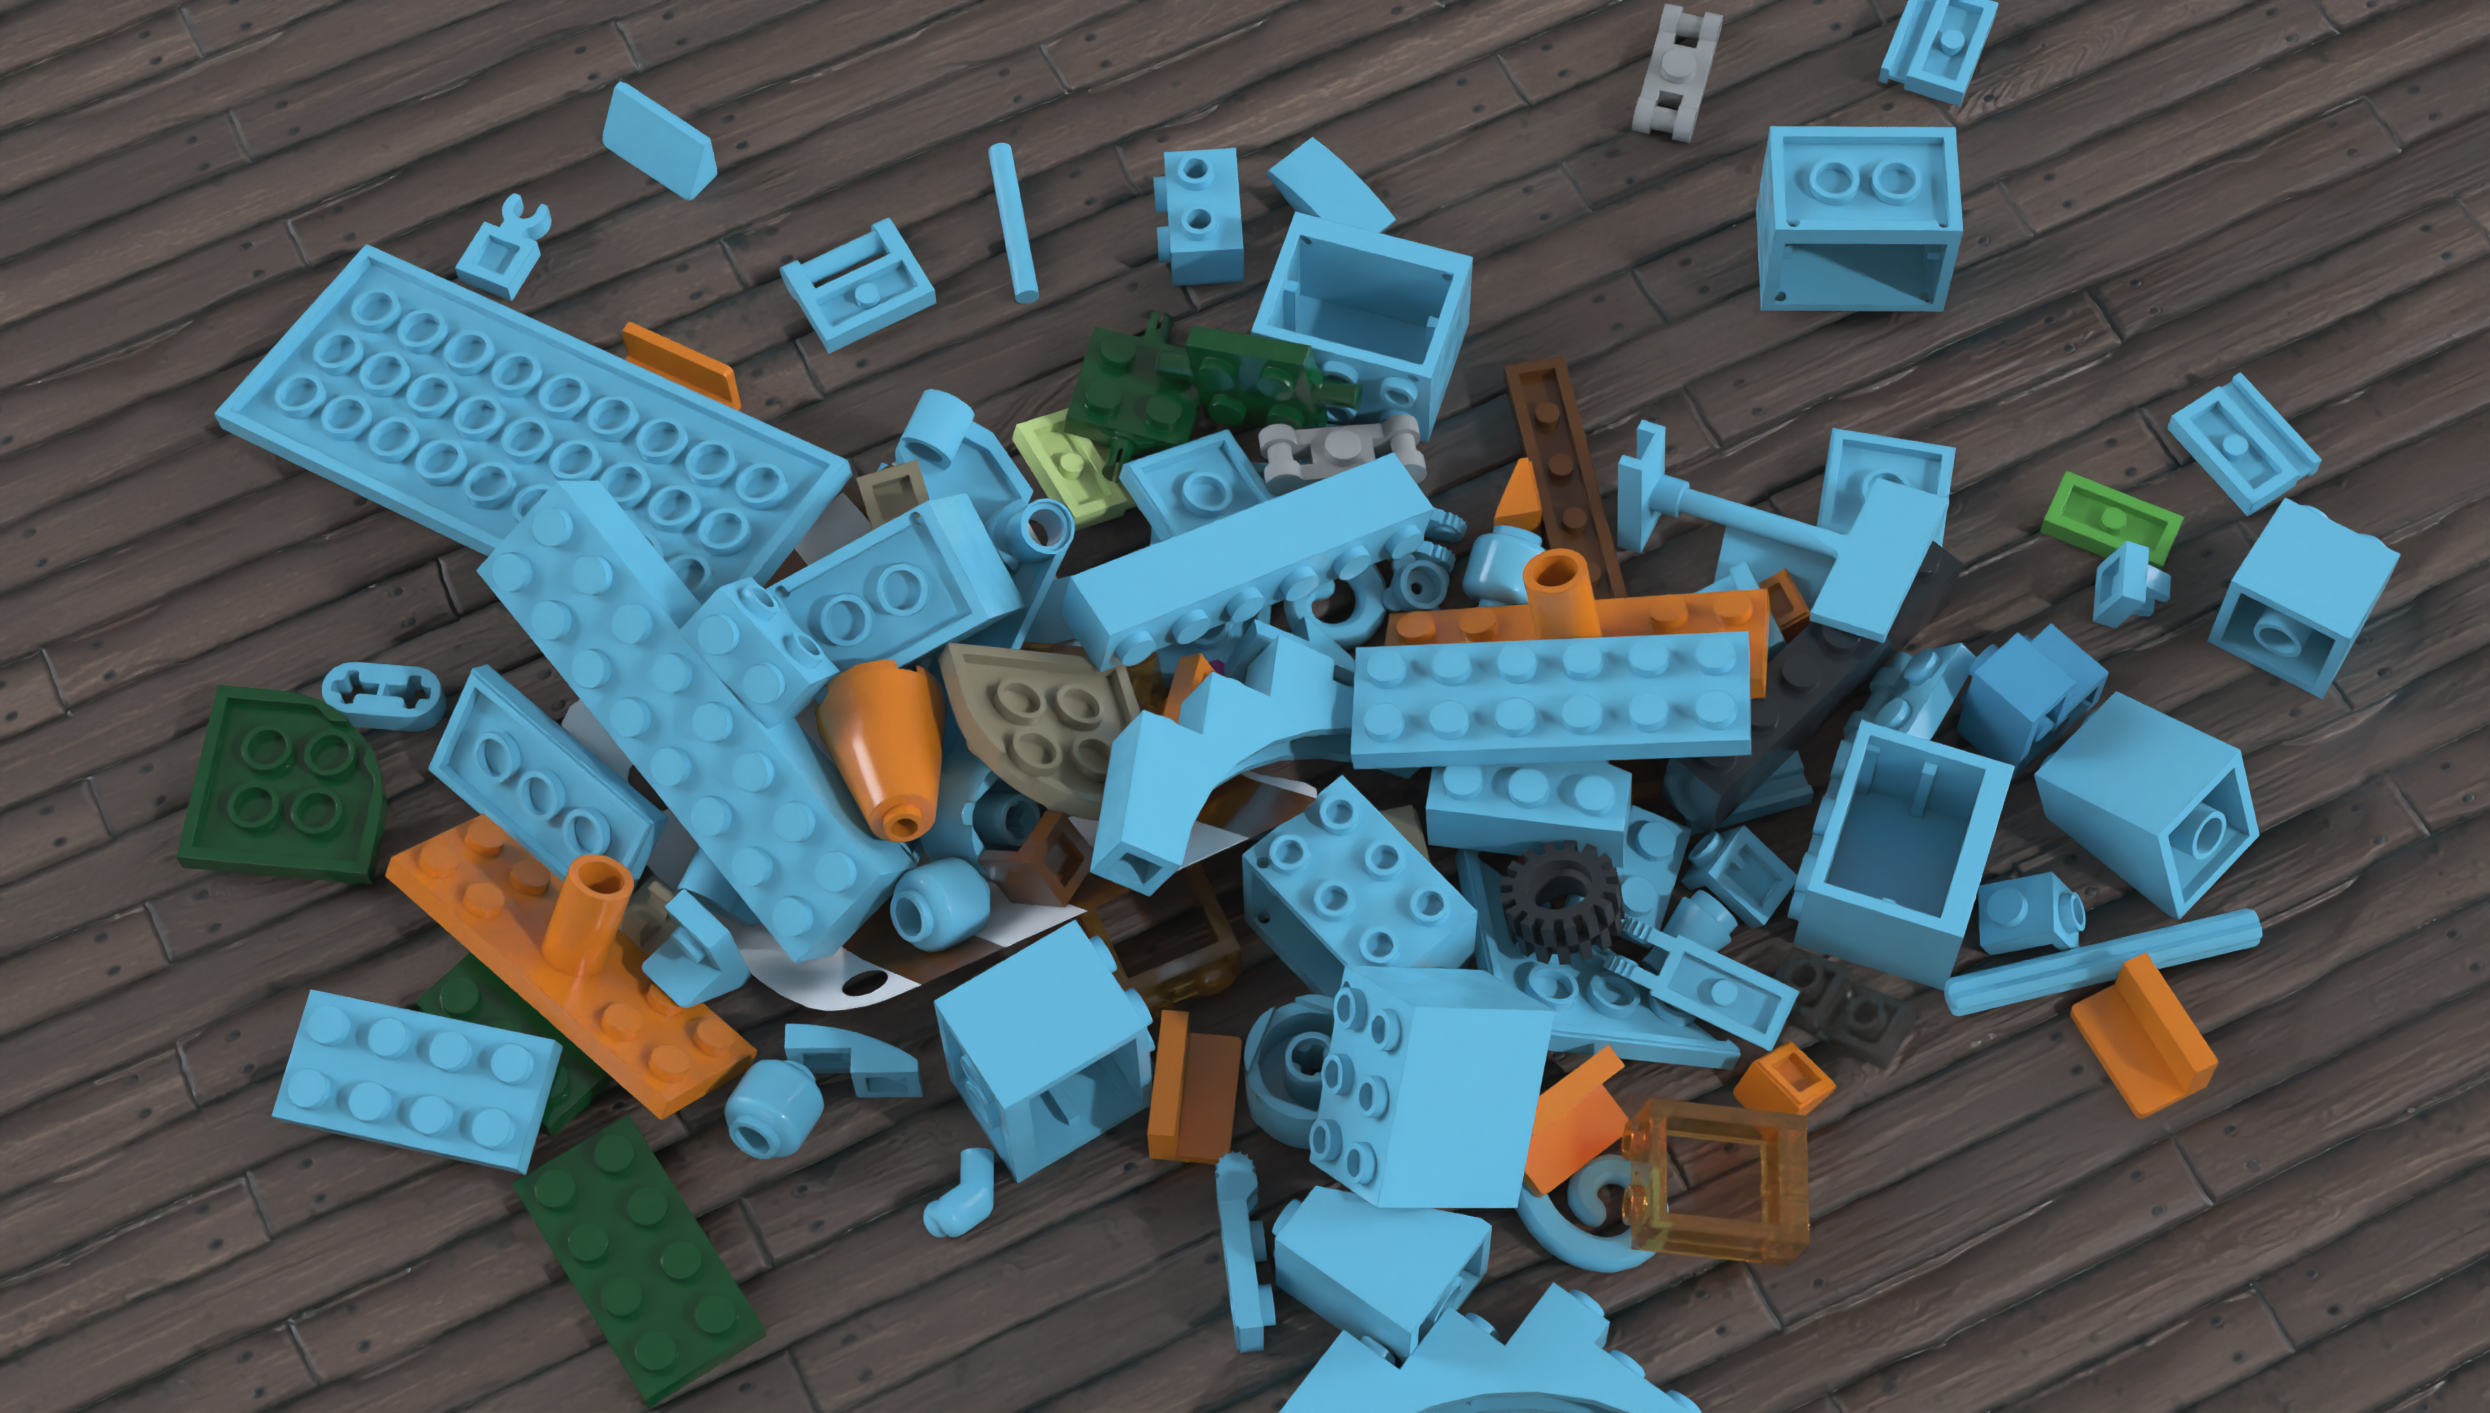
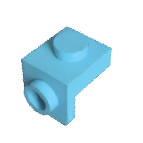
(2029, 914)

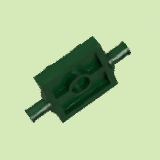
(1257, 380)
(1125, 402)

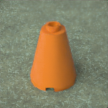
(887, 744)

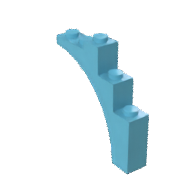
(1168, 769)
(1462, 1368)

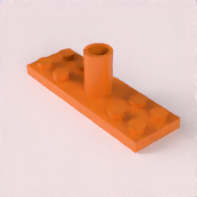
(1565, 608)
(570, 960)

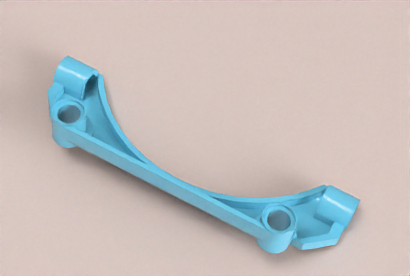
(954, 460)

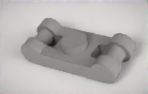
(1677, 74)
(1336, 451)

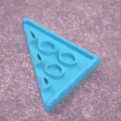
(1588, 1000)

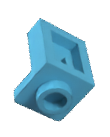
(1740, 874)

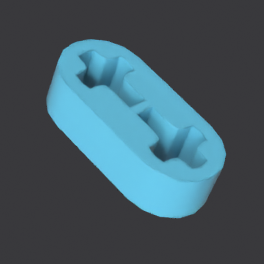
(384, 696)

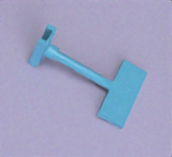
(1872, 561)

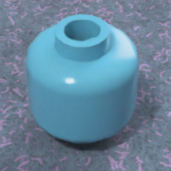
(1497, 566)
(940, 904)
(773, 1108)

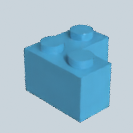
(2028, 696)

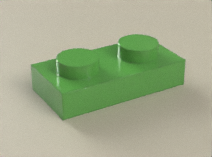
(2105, 518)

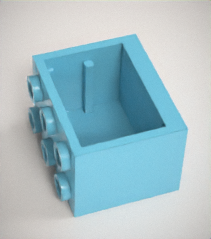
(1858, 218)
(1373, 314)
(902, 588)
(1898, 853)
(1352, 894)
(1048, 1049)
(1430, 1087)

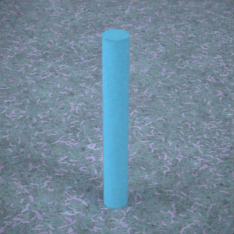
(1013, 223)

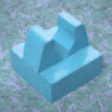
(2128, 586)

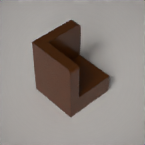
(1046, 865)

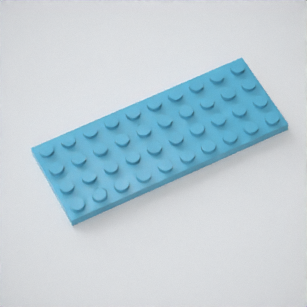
(479, 410)

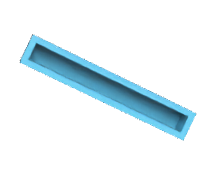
(1246, 562)

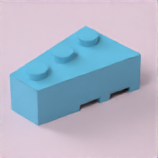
(1529, 805)

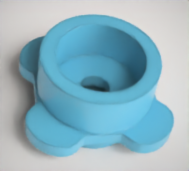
(1429, 576)

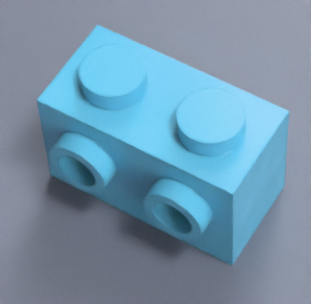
(1203, 217)
(758, 651)

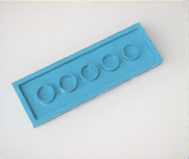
(1552, 701)

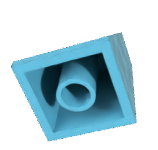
(2302, 596)
(2151, 801)
(1378, 1267)

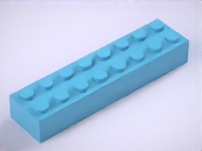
(747, 794)

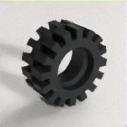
(1565, 929)

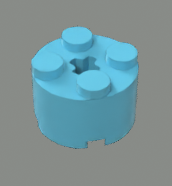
(977, 812)
(1278, 1064)

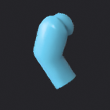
(968, 1202)

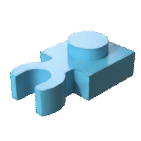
(504, 255)

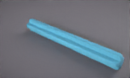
(2101, 962)

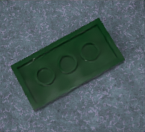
(639, 1260)

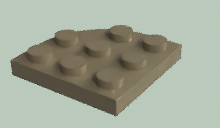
(1040, 720)

